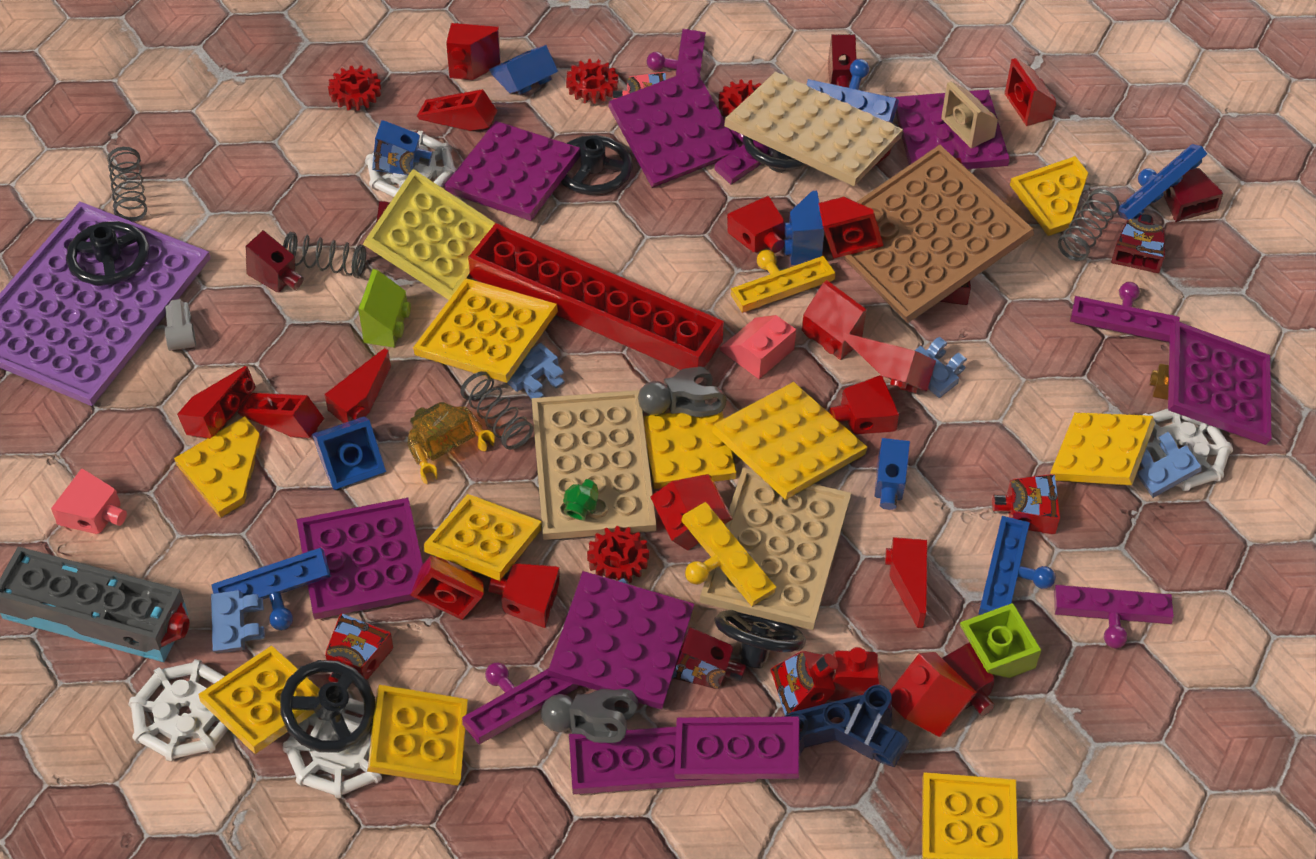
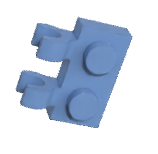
(536, 363)
(943, 376)
(1170, 470)
(228, 621)

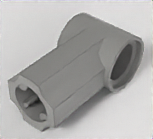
(179, 328)

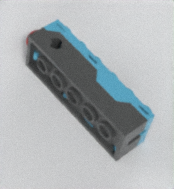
(92, 604)

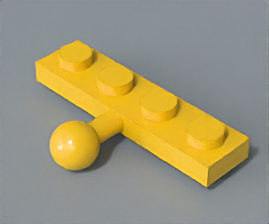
(780, 283)
(725, 553)

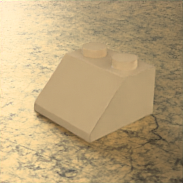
(967, 116)

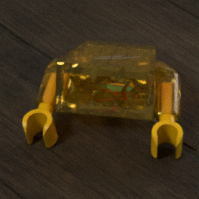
(442, 430)

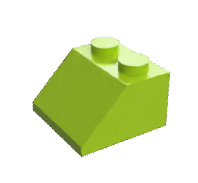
(383, 310)
(1002, 641)

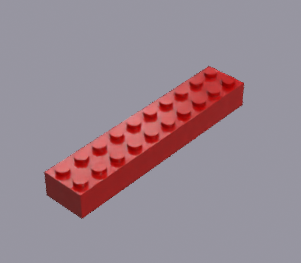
(597, 299)

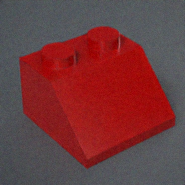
(472, 50)
(1029, 94)
(849, 227)
(830, 317)
(683, 496)
(447, 587)
(931, 694)

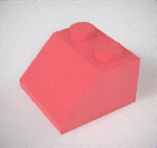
(761, 344)

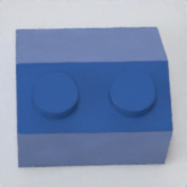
(525, 70)
(804, 231)
(349, 452)

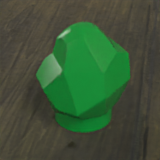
(581, 499)

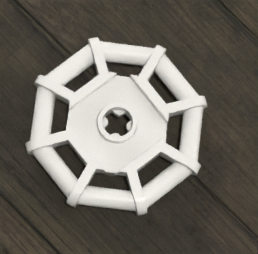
(442, 151)
(1193, 438)
(167, 708)
(339, 763)

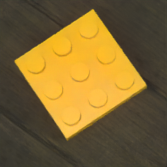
(685, 448)
(1103, 448)
(483, 537)
(250, 699)
(417, 735)
(968, 817)

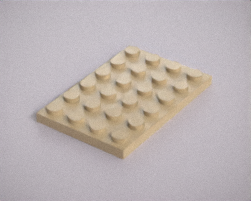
(814, 128)
(595, 440)
(789, 542)

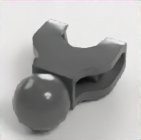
(682, 394)
(590, 714)

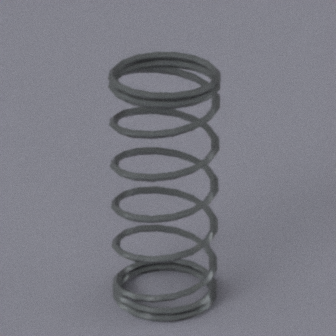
(127, 169)
(1089, 201)
(360, 248)
(480, 394)

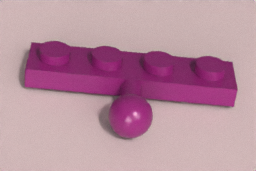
(689, 54)
(739, 161)
(1123, 317)
(1114, 606)
(514, 704)

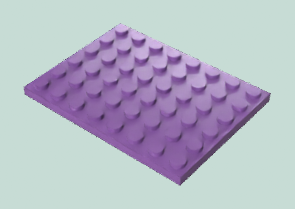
(82, 333)

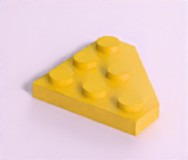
(1052, 193)
(222, 465)

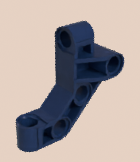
(864, 726)

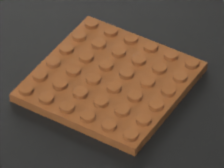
(935, 232)

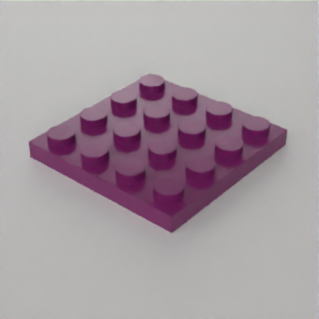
(673, 127)
(925, 130)
(513, 170)
(1219, 382)
(368, 554)
(621, 639)

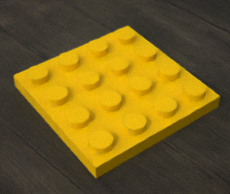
(485, 330)
(789, 440)

